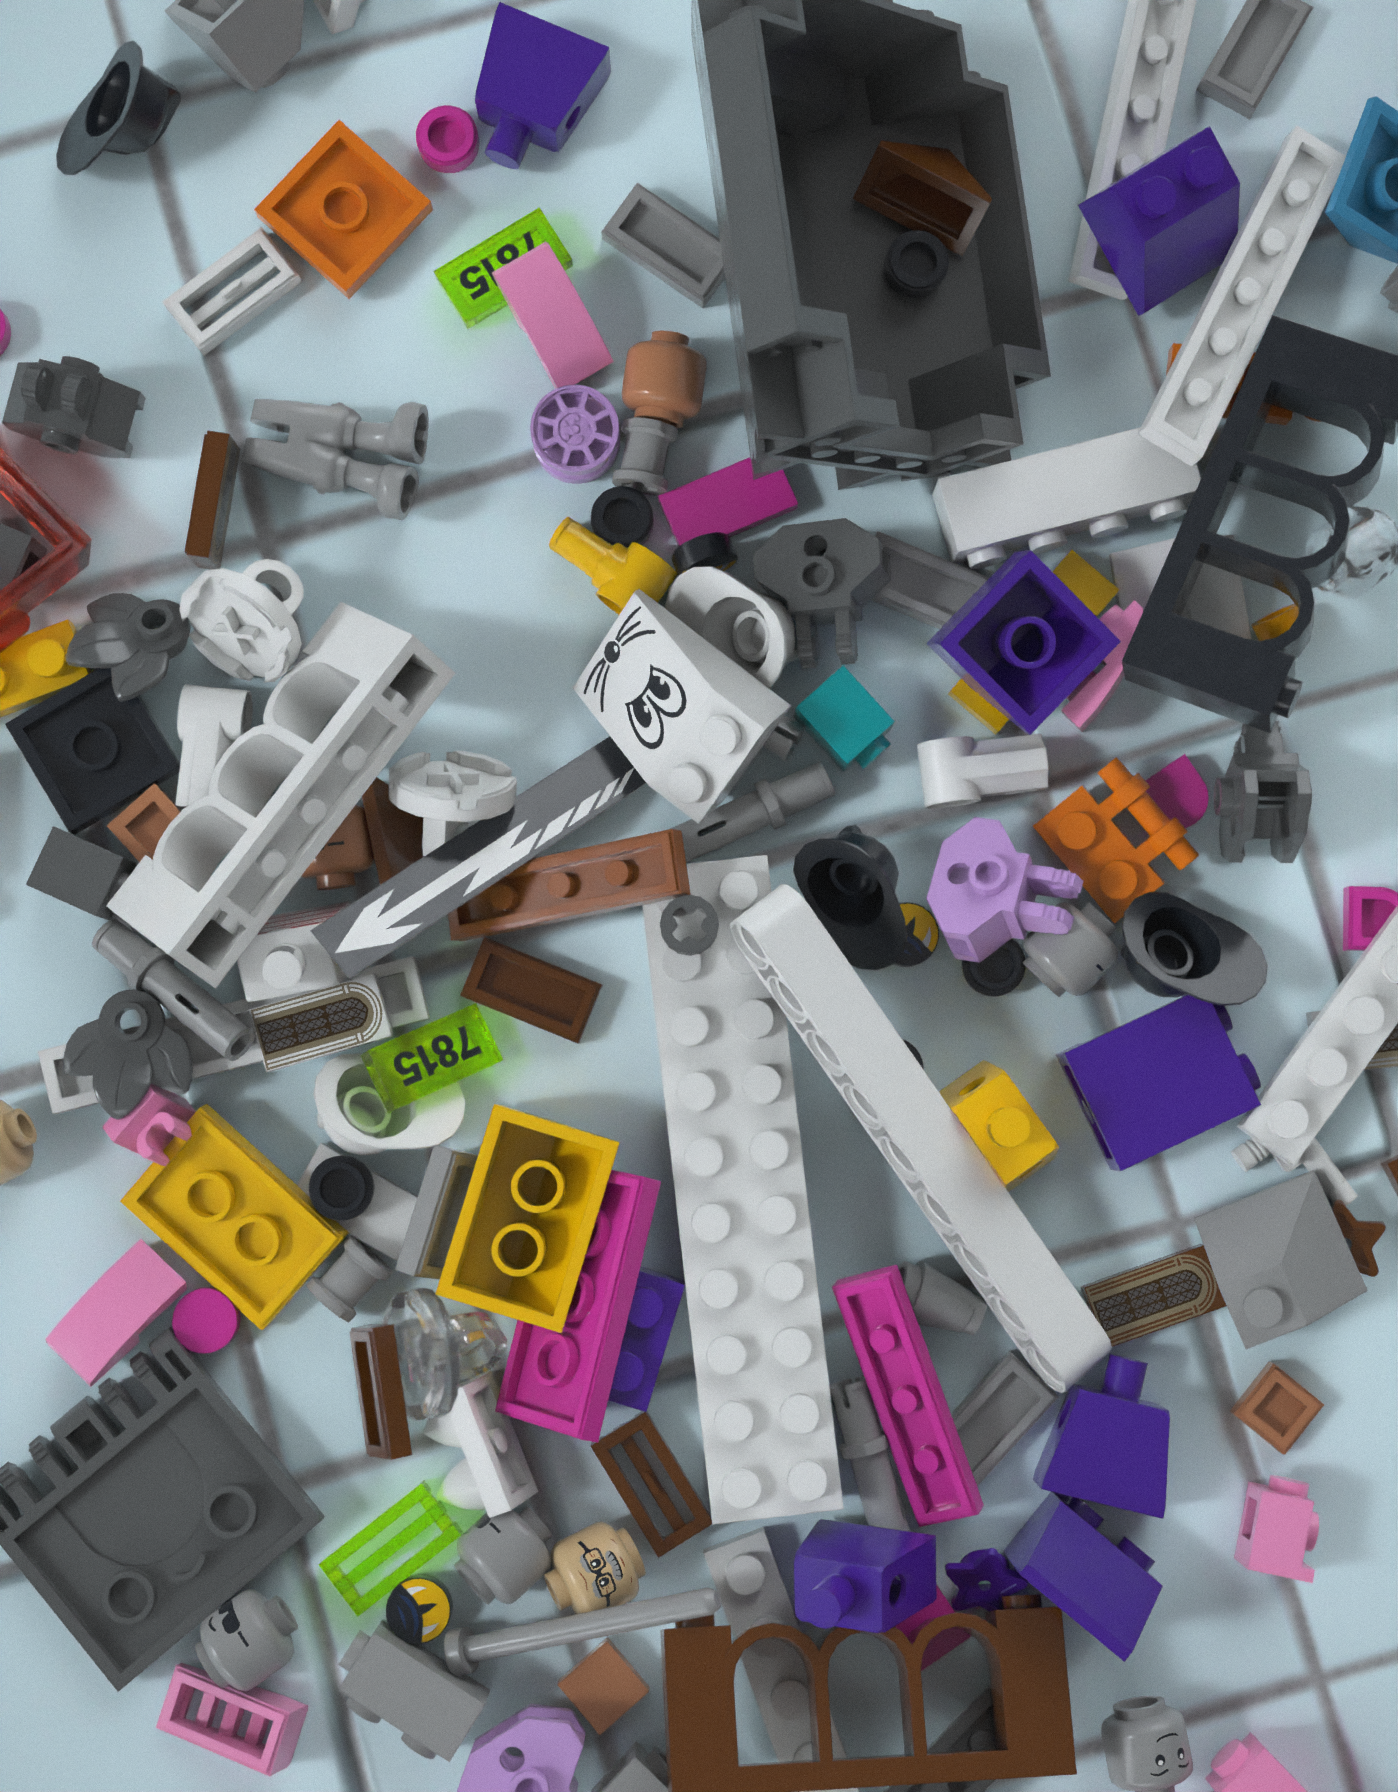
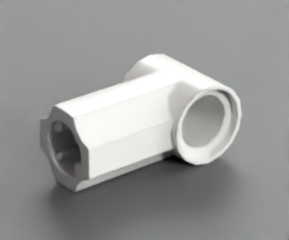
(207, 725)
(964, 770)

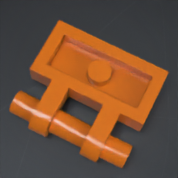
(1100, 852)

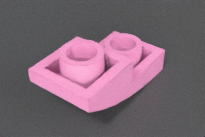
(552, 316)
(1097, 689)
(115, 1312)

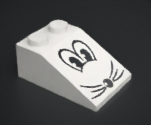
(677, 706)

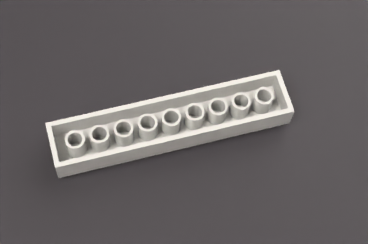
(742, 1213)

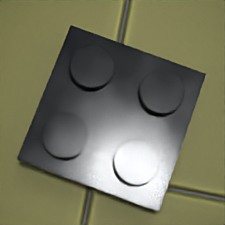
(92, 749)

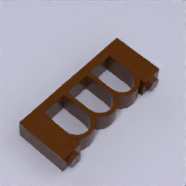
(1027, 1694)

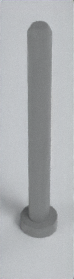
(465, 1649)

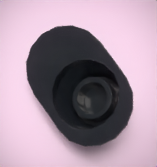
(120, 114)
(853, 894)
(1188, 951)

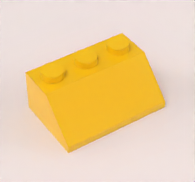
(527, 1218)

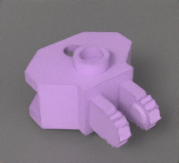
(988, 892)
(550, 1748)

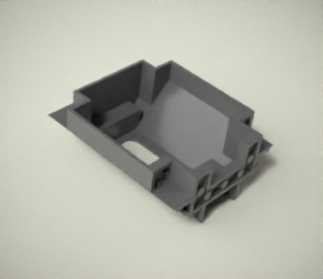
(822, 342)

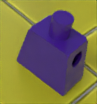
(535, 84)
(1109, 1443)
(850, 1574)

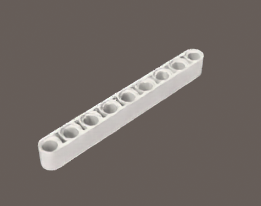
(920, 1137)

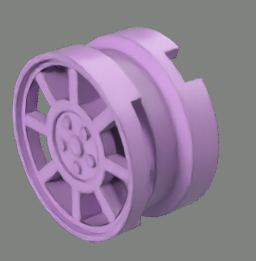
(575, 434)

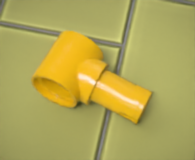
(614, 568)

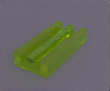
(434, 1512)

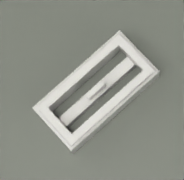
(245, 310)

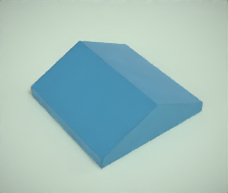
(1367, 187)

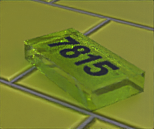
(469, 276)
(431, 1058)

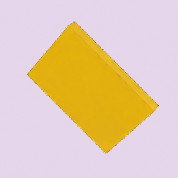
(234, 1217)

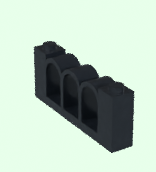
(1210, 667)

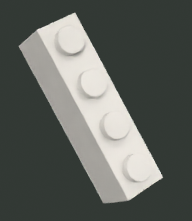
(1060, 494)

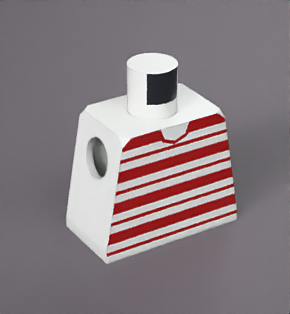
(288, 956)

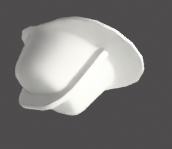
(736, 620)
(359, 1121)

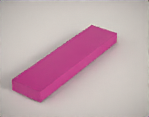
(908, 1396)

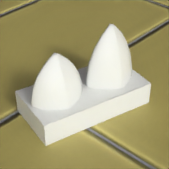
(494, 1468)

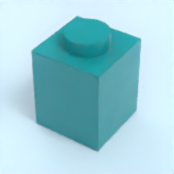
(845, 721)

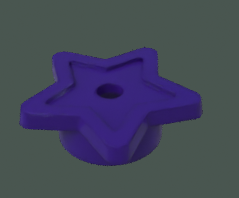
(979, 1567)

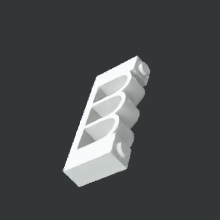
(382, 690)

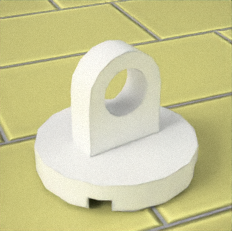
(242, 622)
(451, 792)

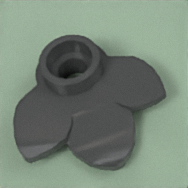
(127, 643)
(129, 1063)

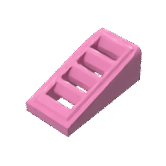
(249, 1751)

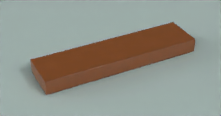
(577, 885)

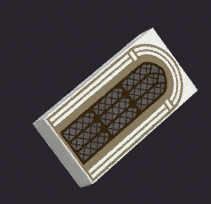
(321, 1023)

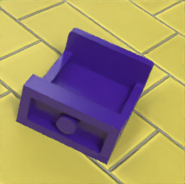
(1160, 1080)

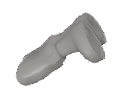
(318, 446)

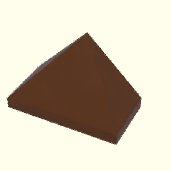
(924, 192)
(393, 832)

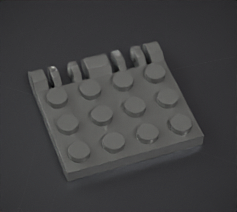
(154, 1517)

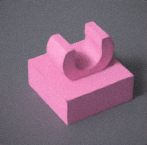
(152, 1124)

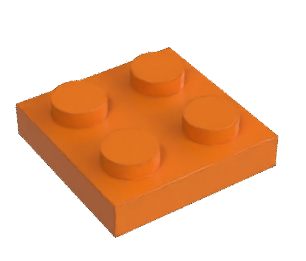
(344, 209)

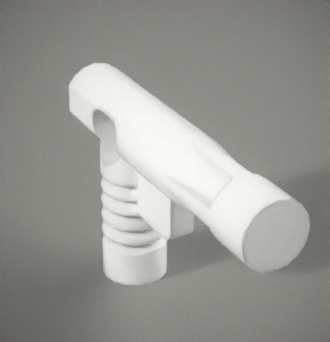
(1313, 1158)

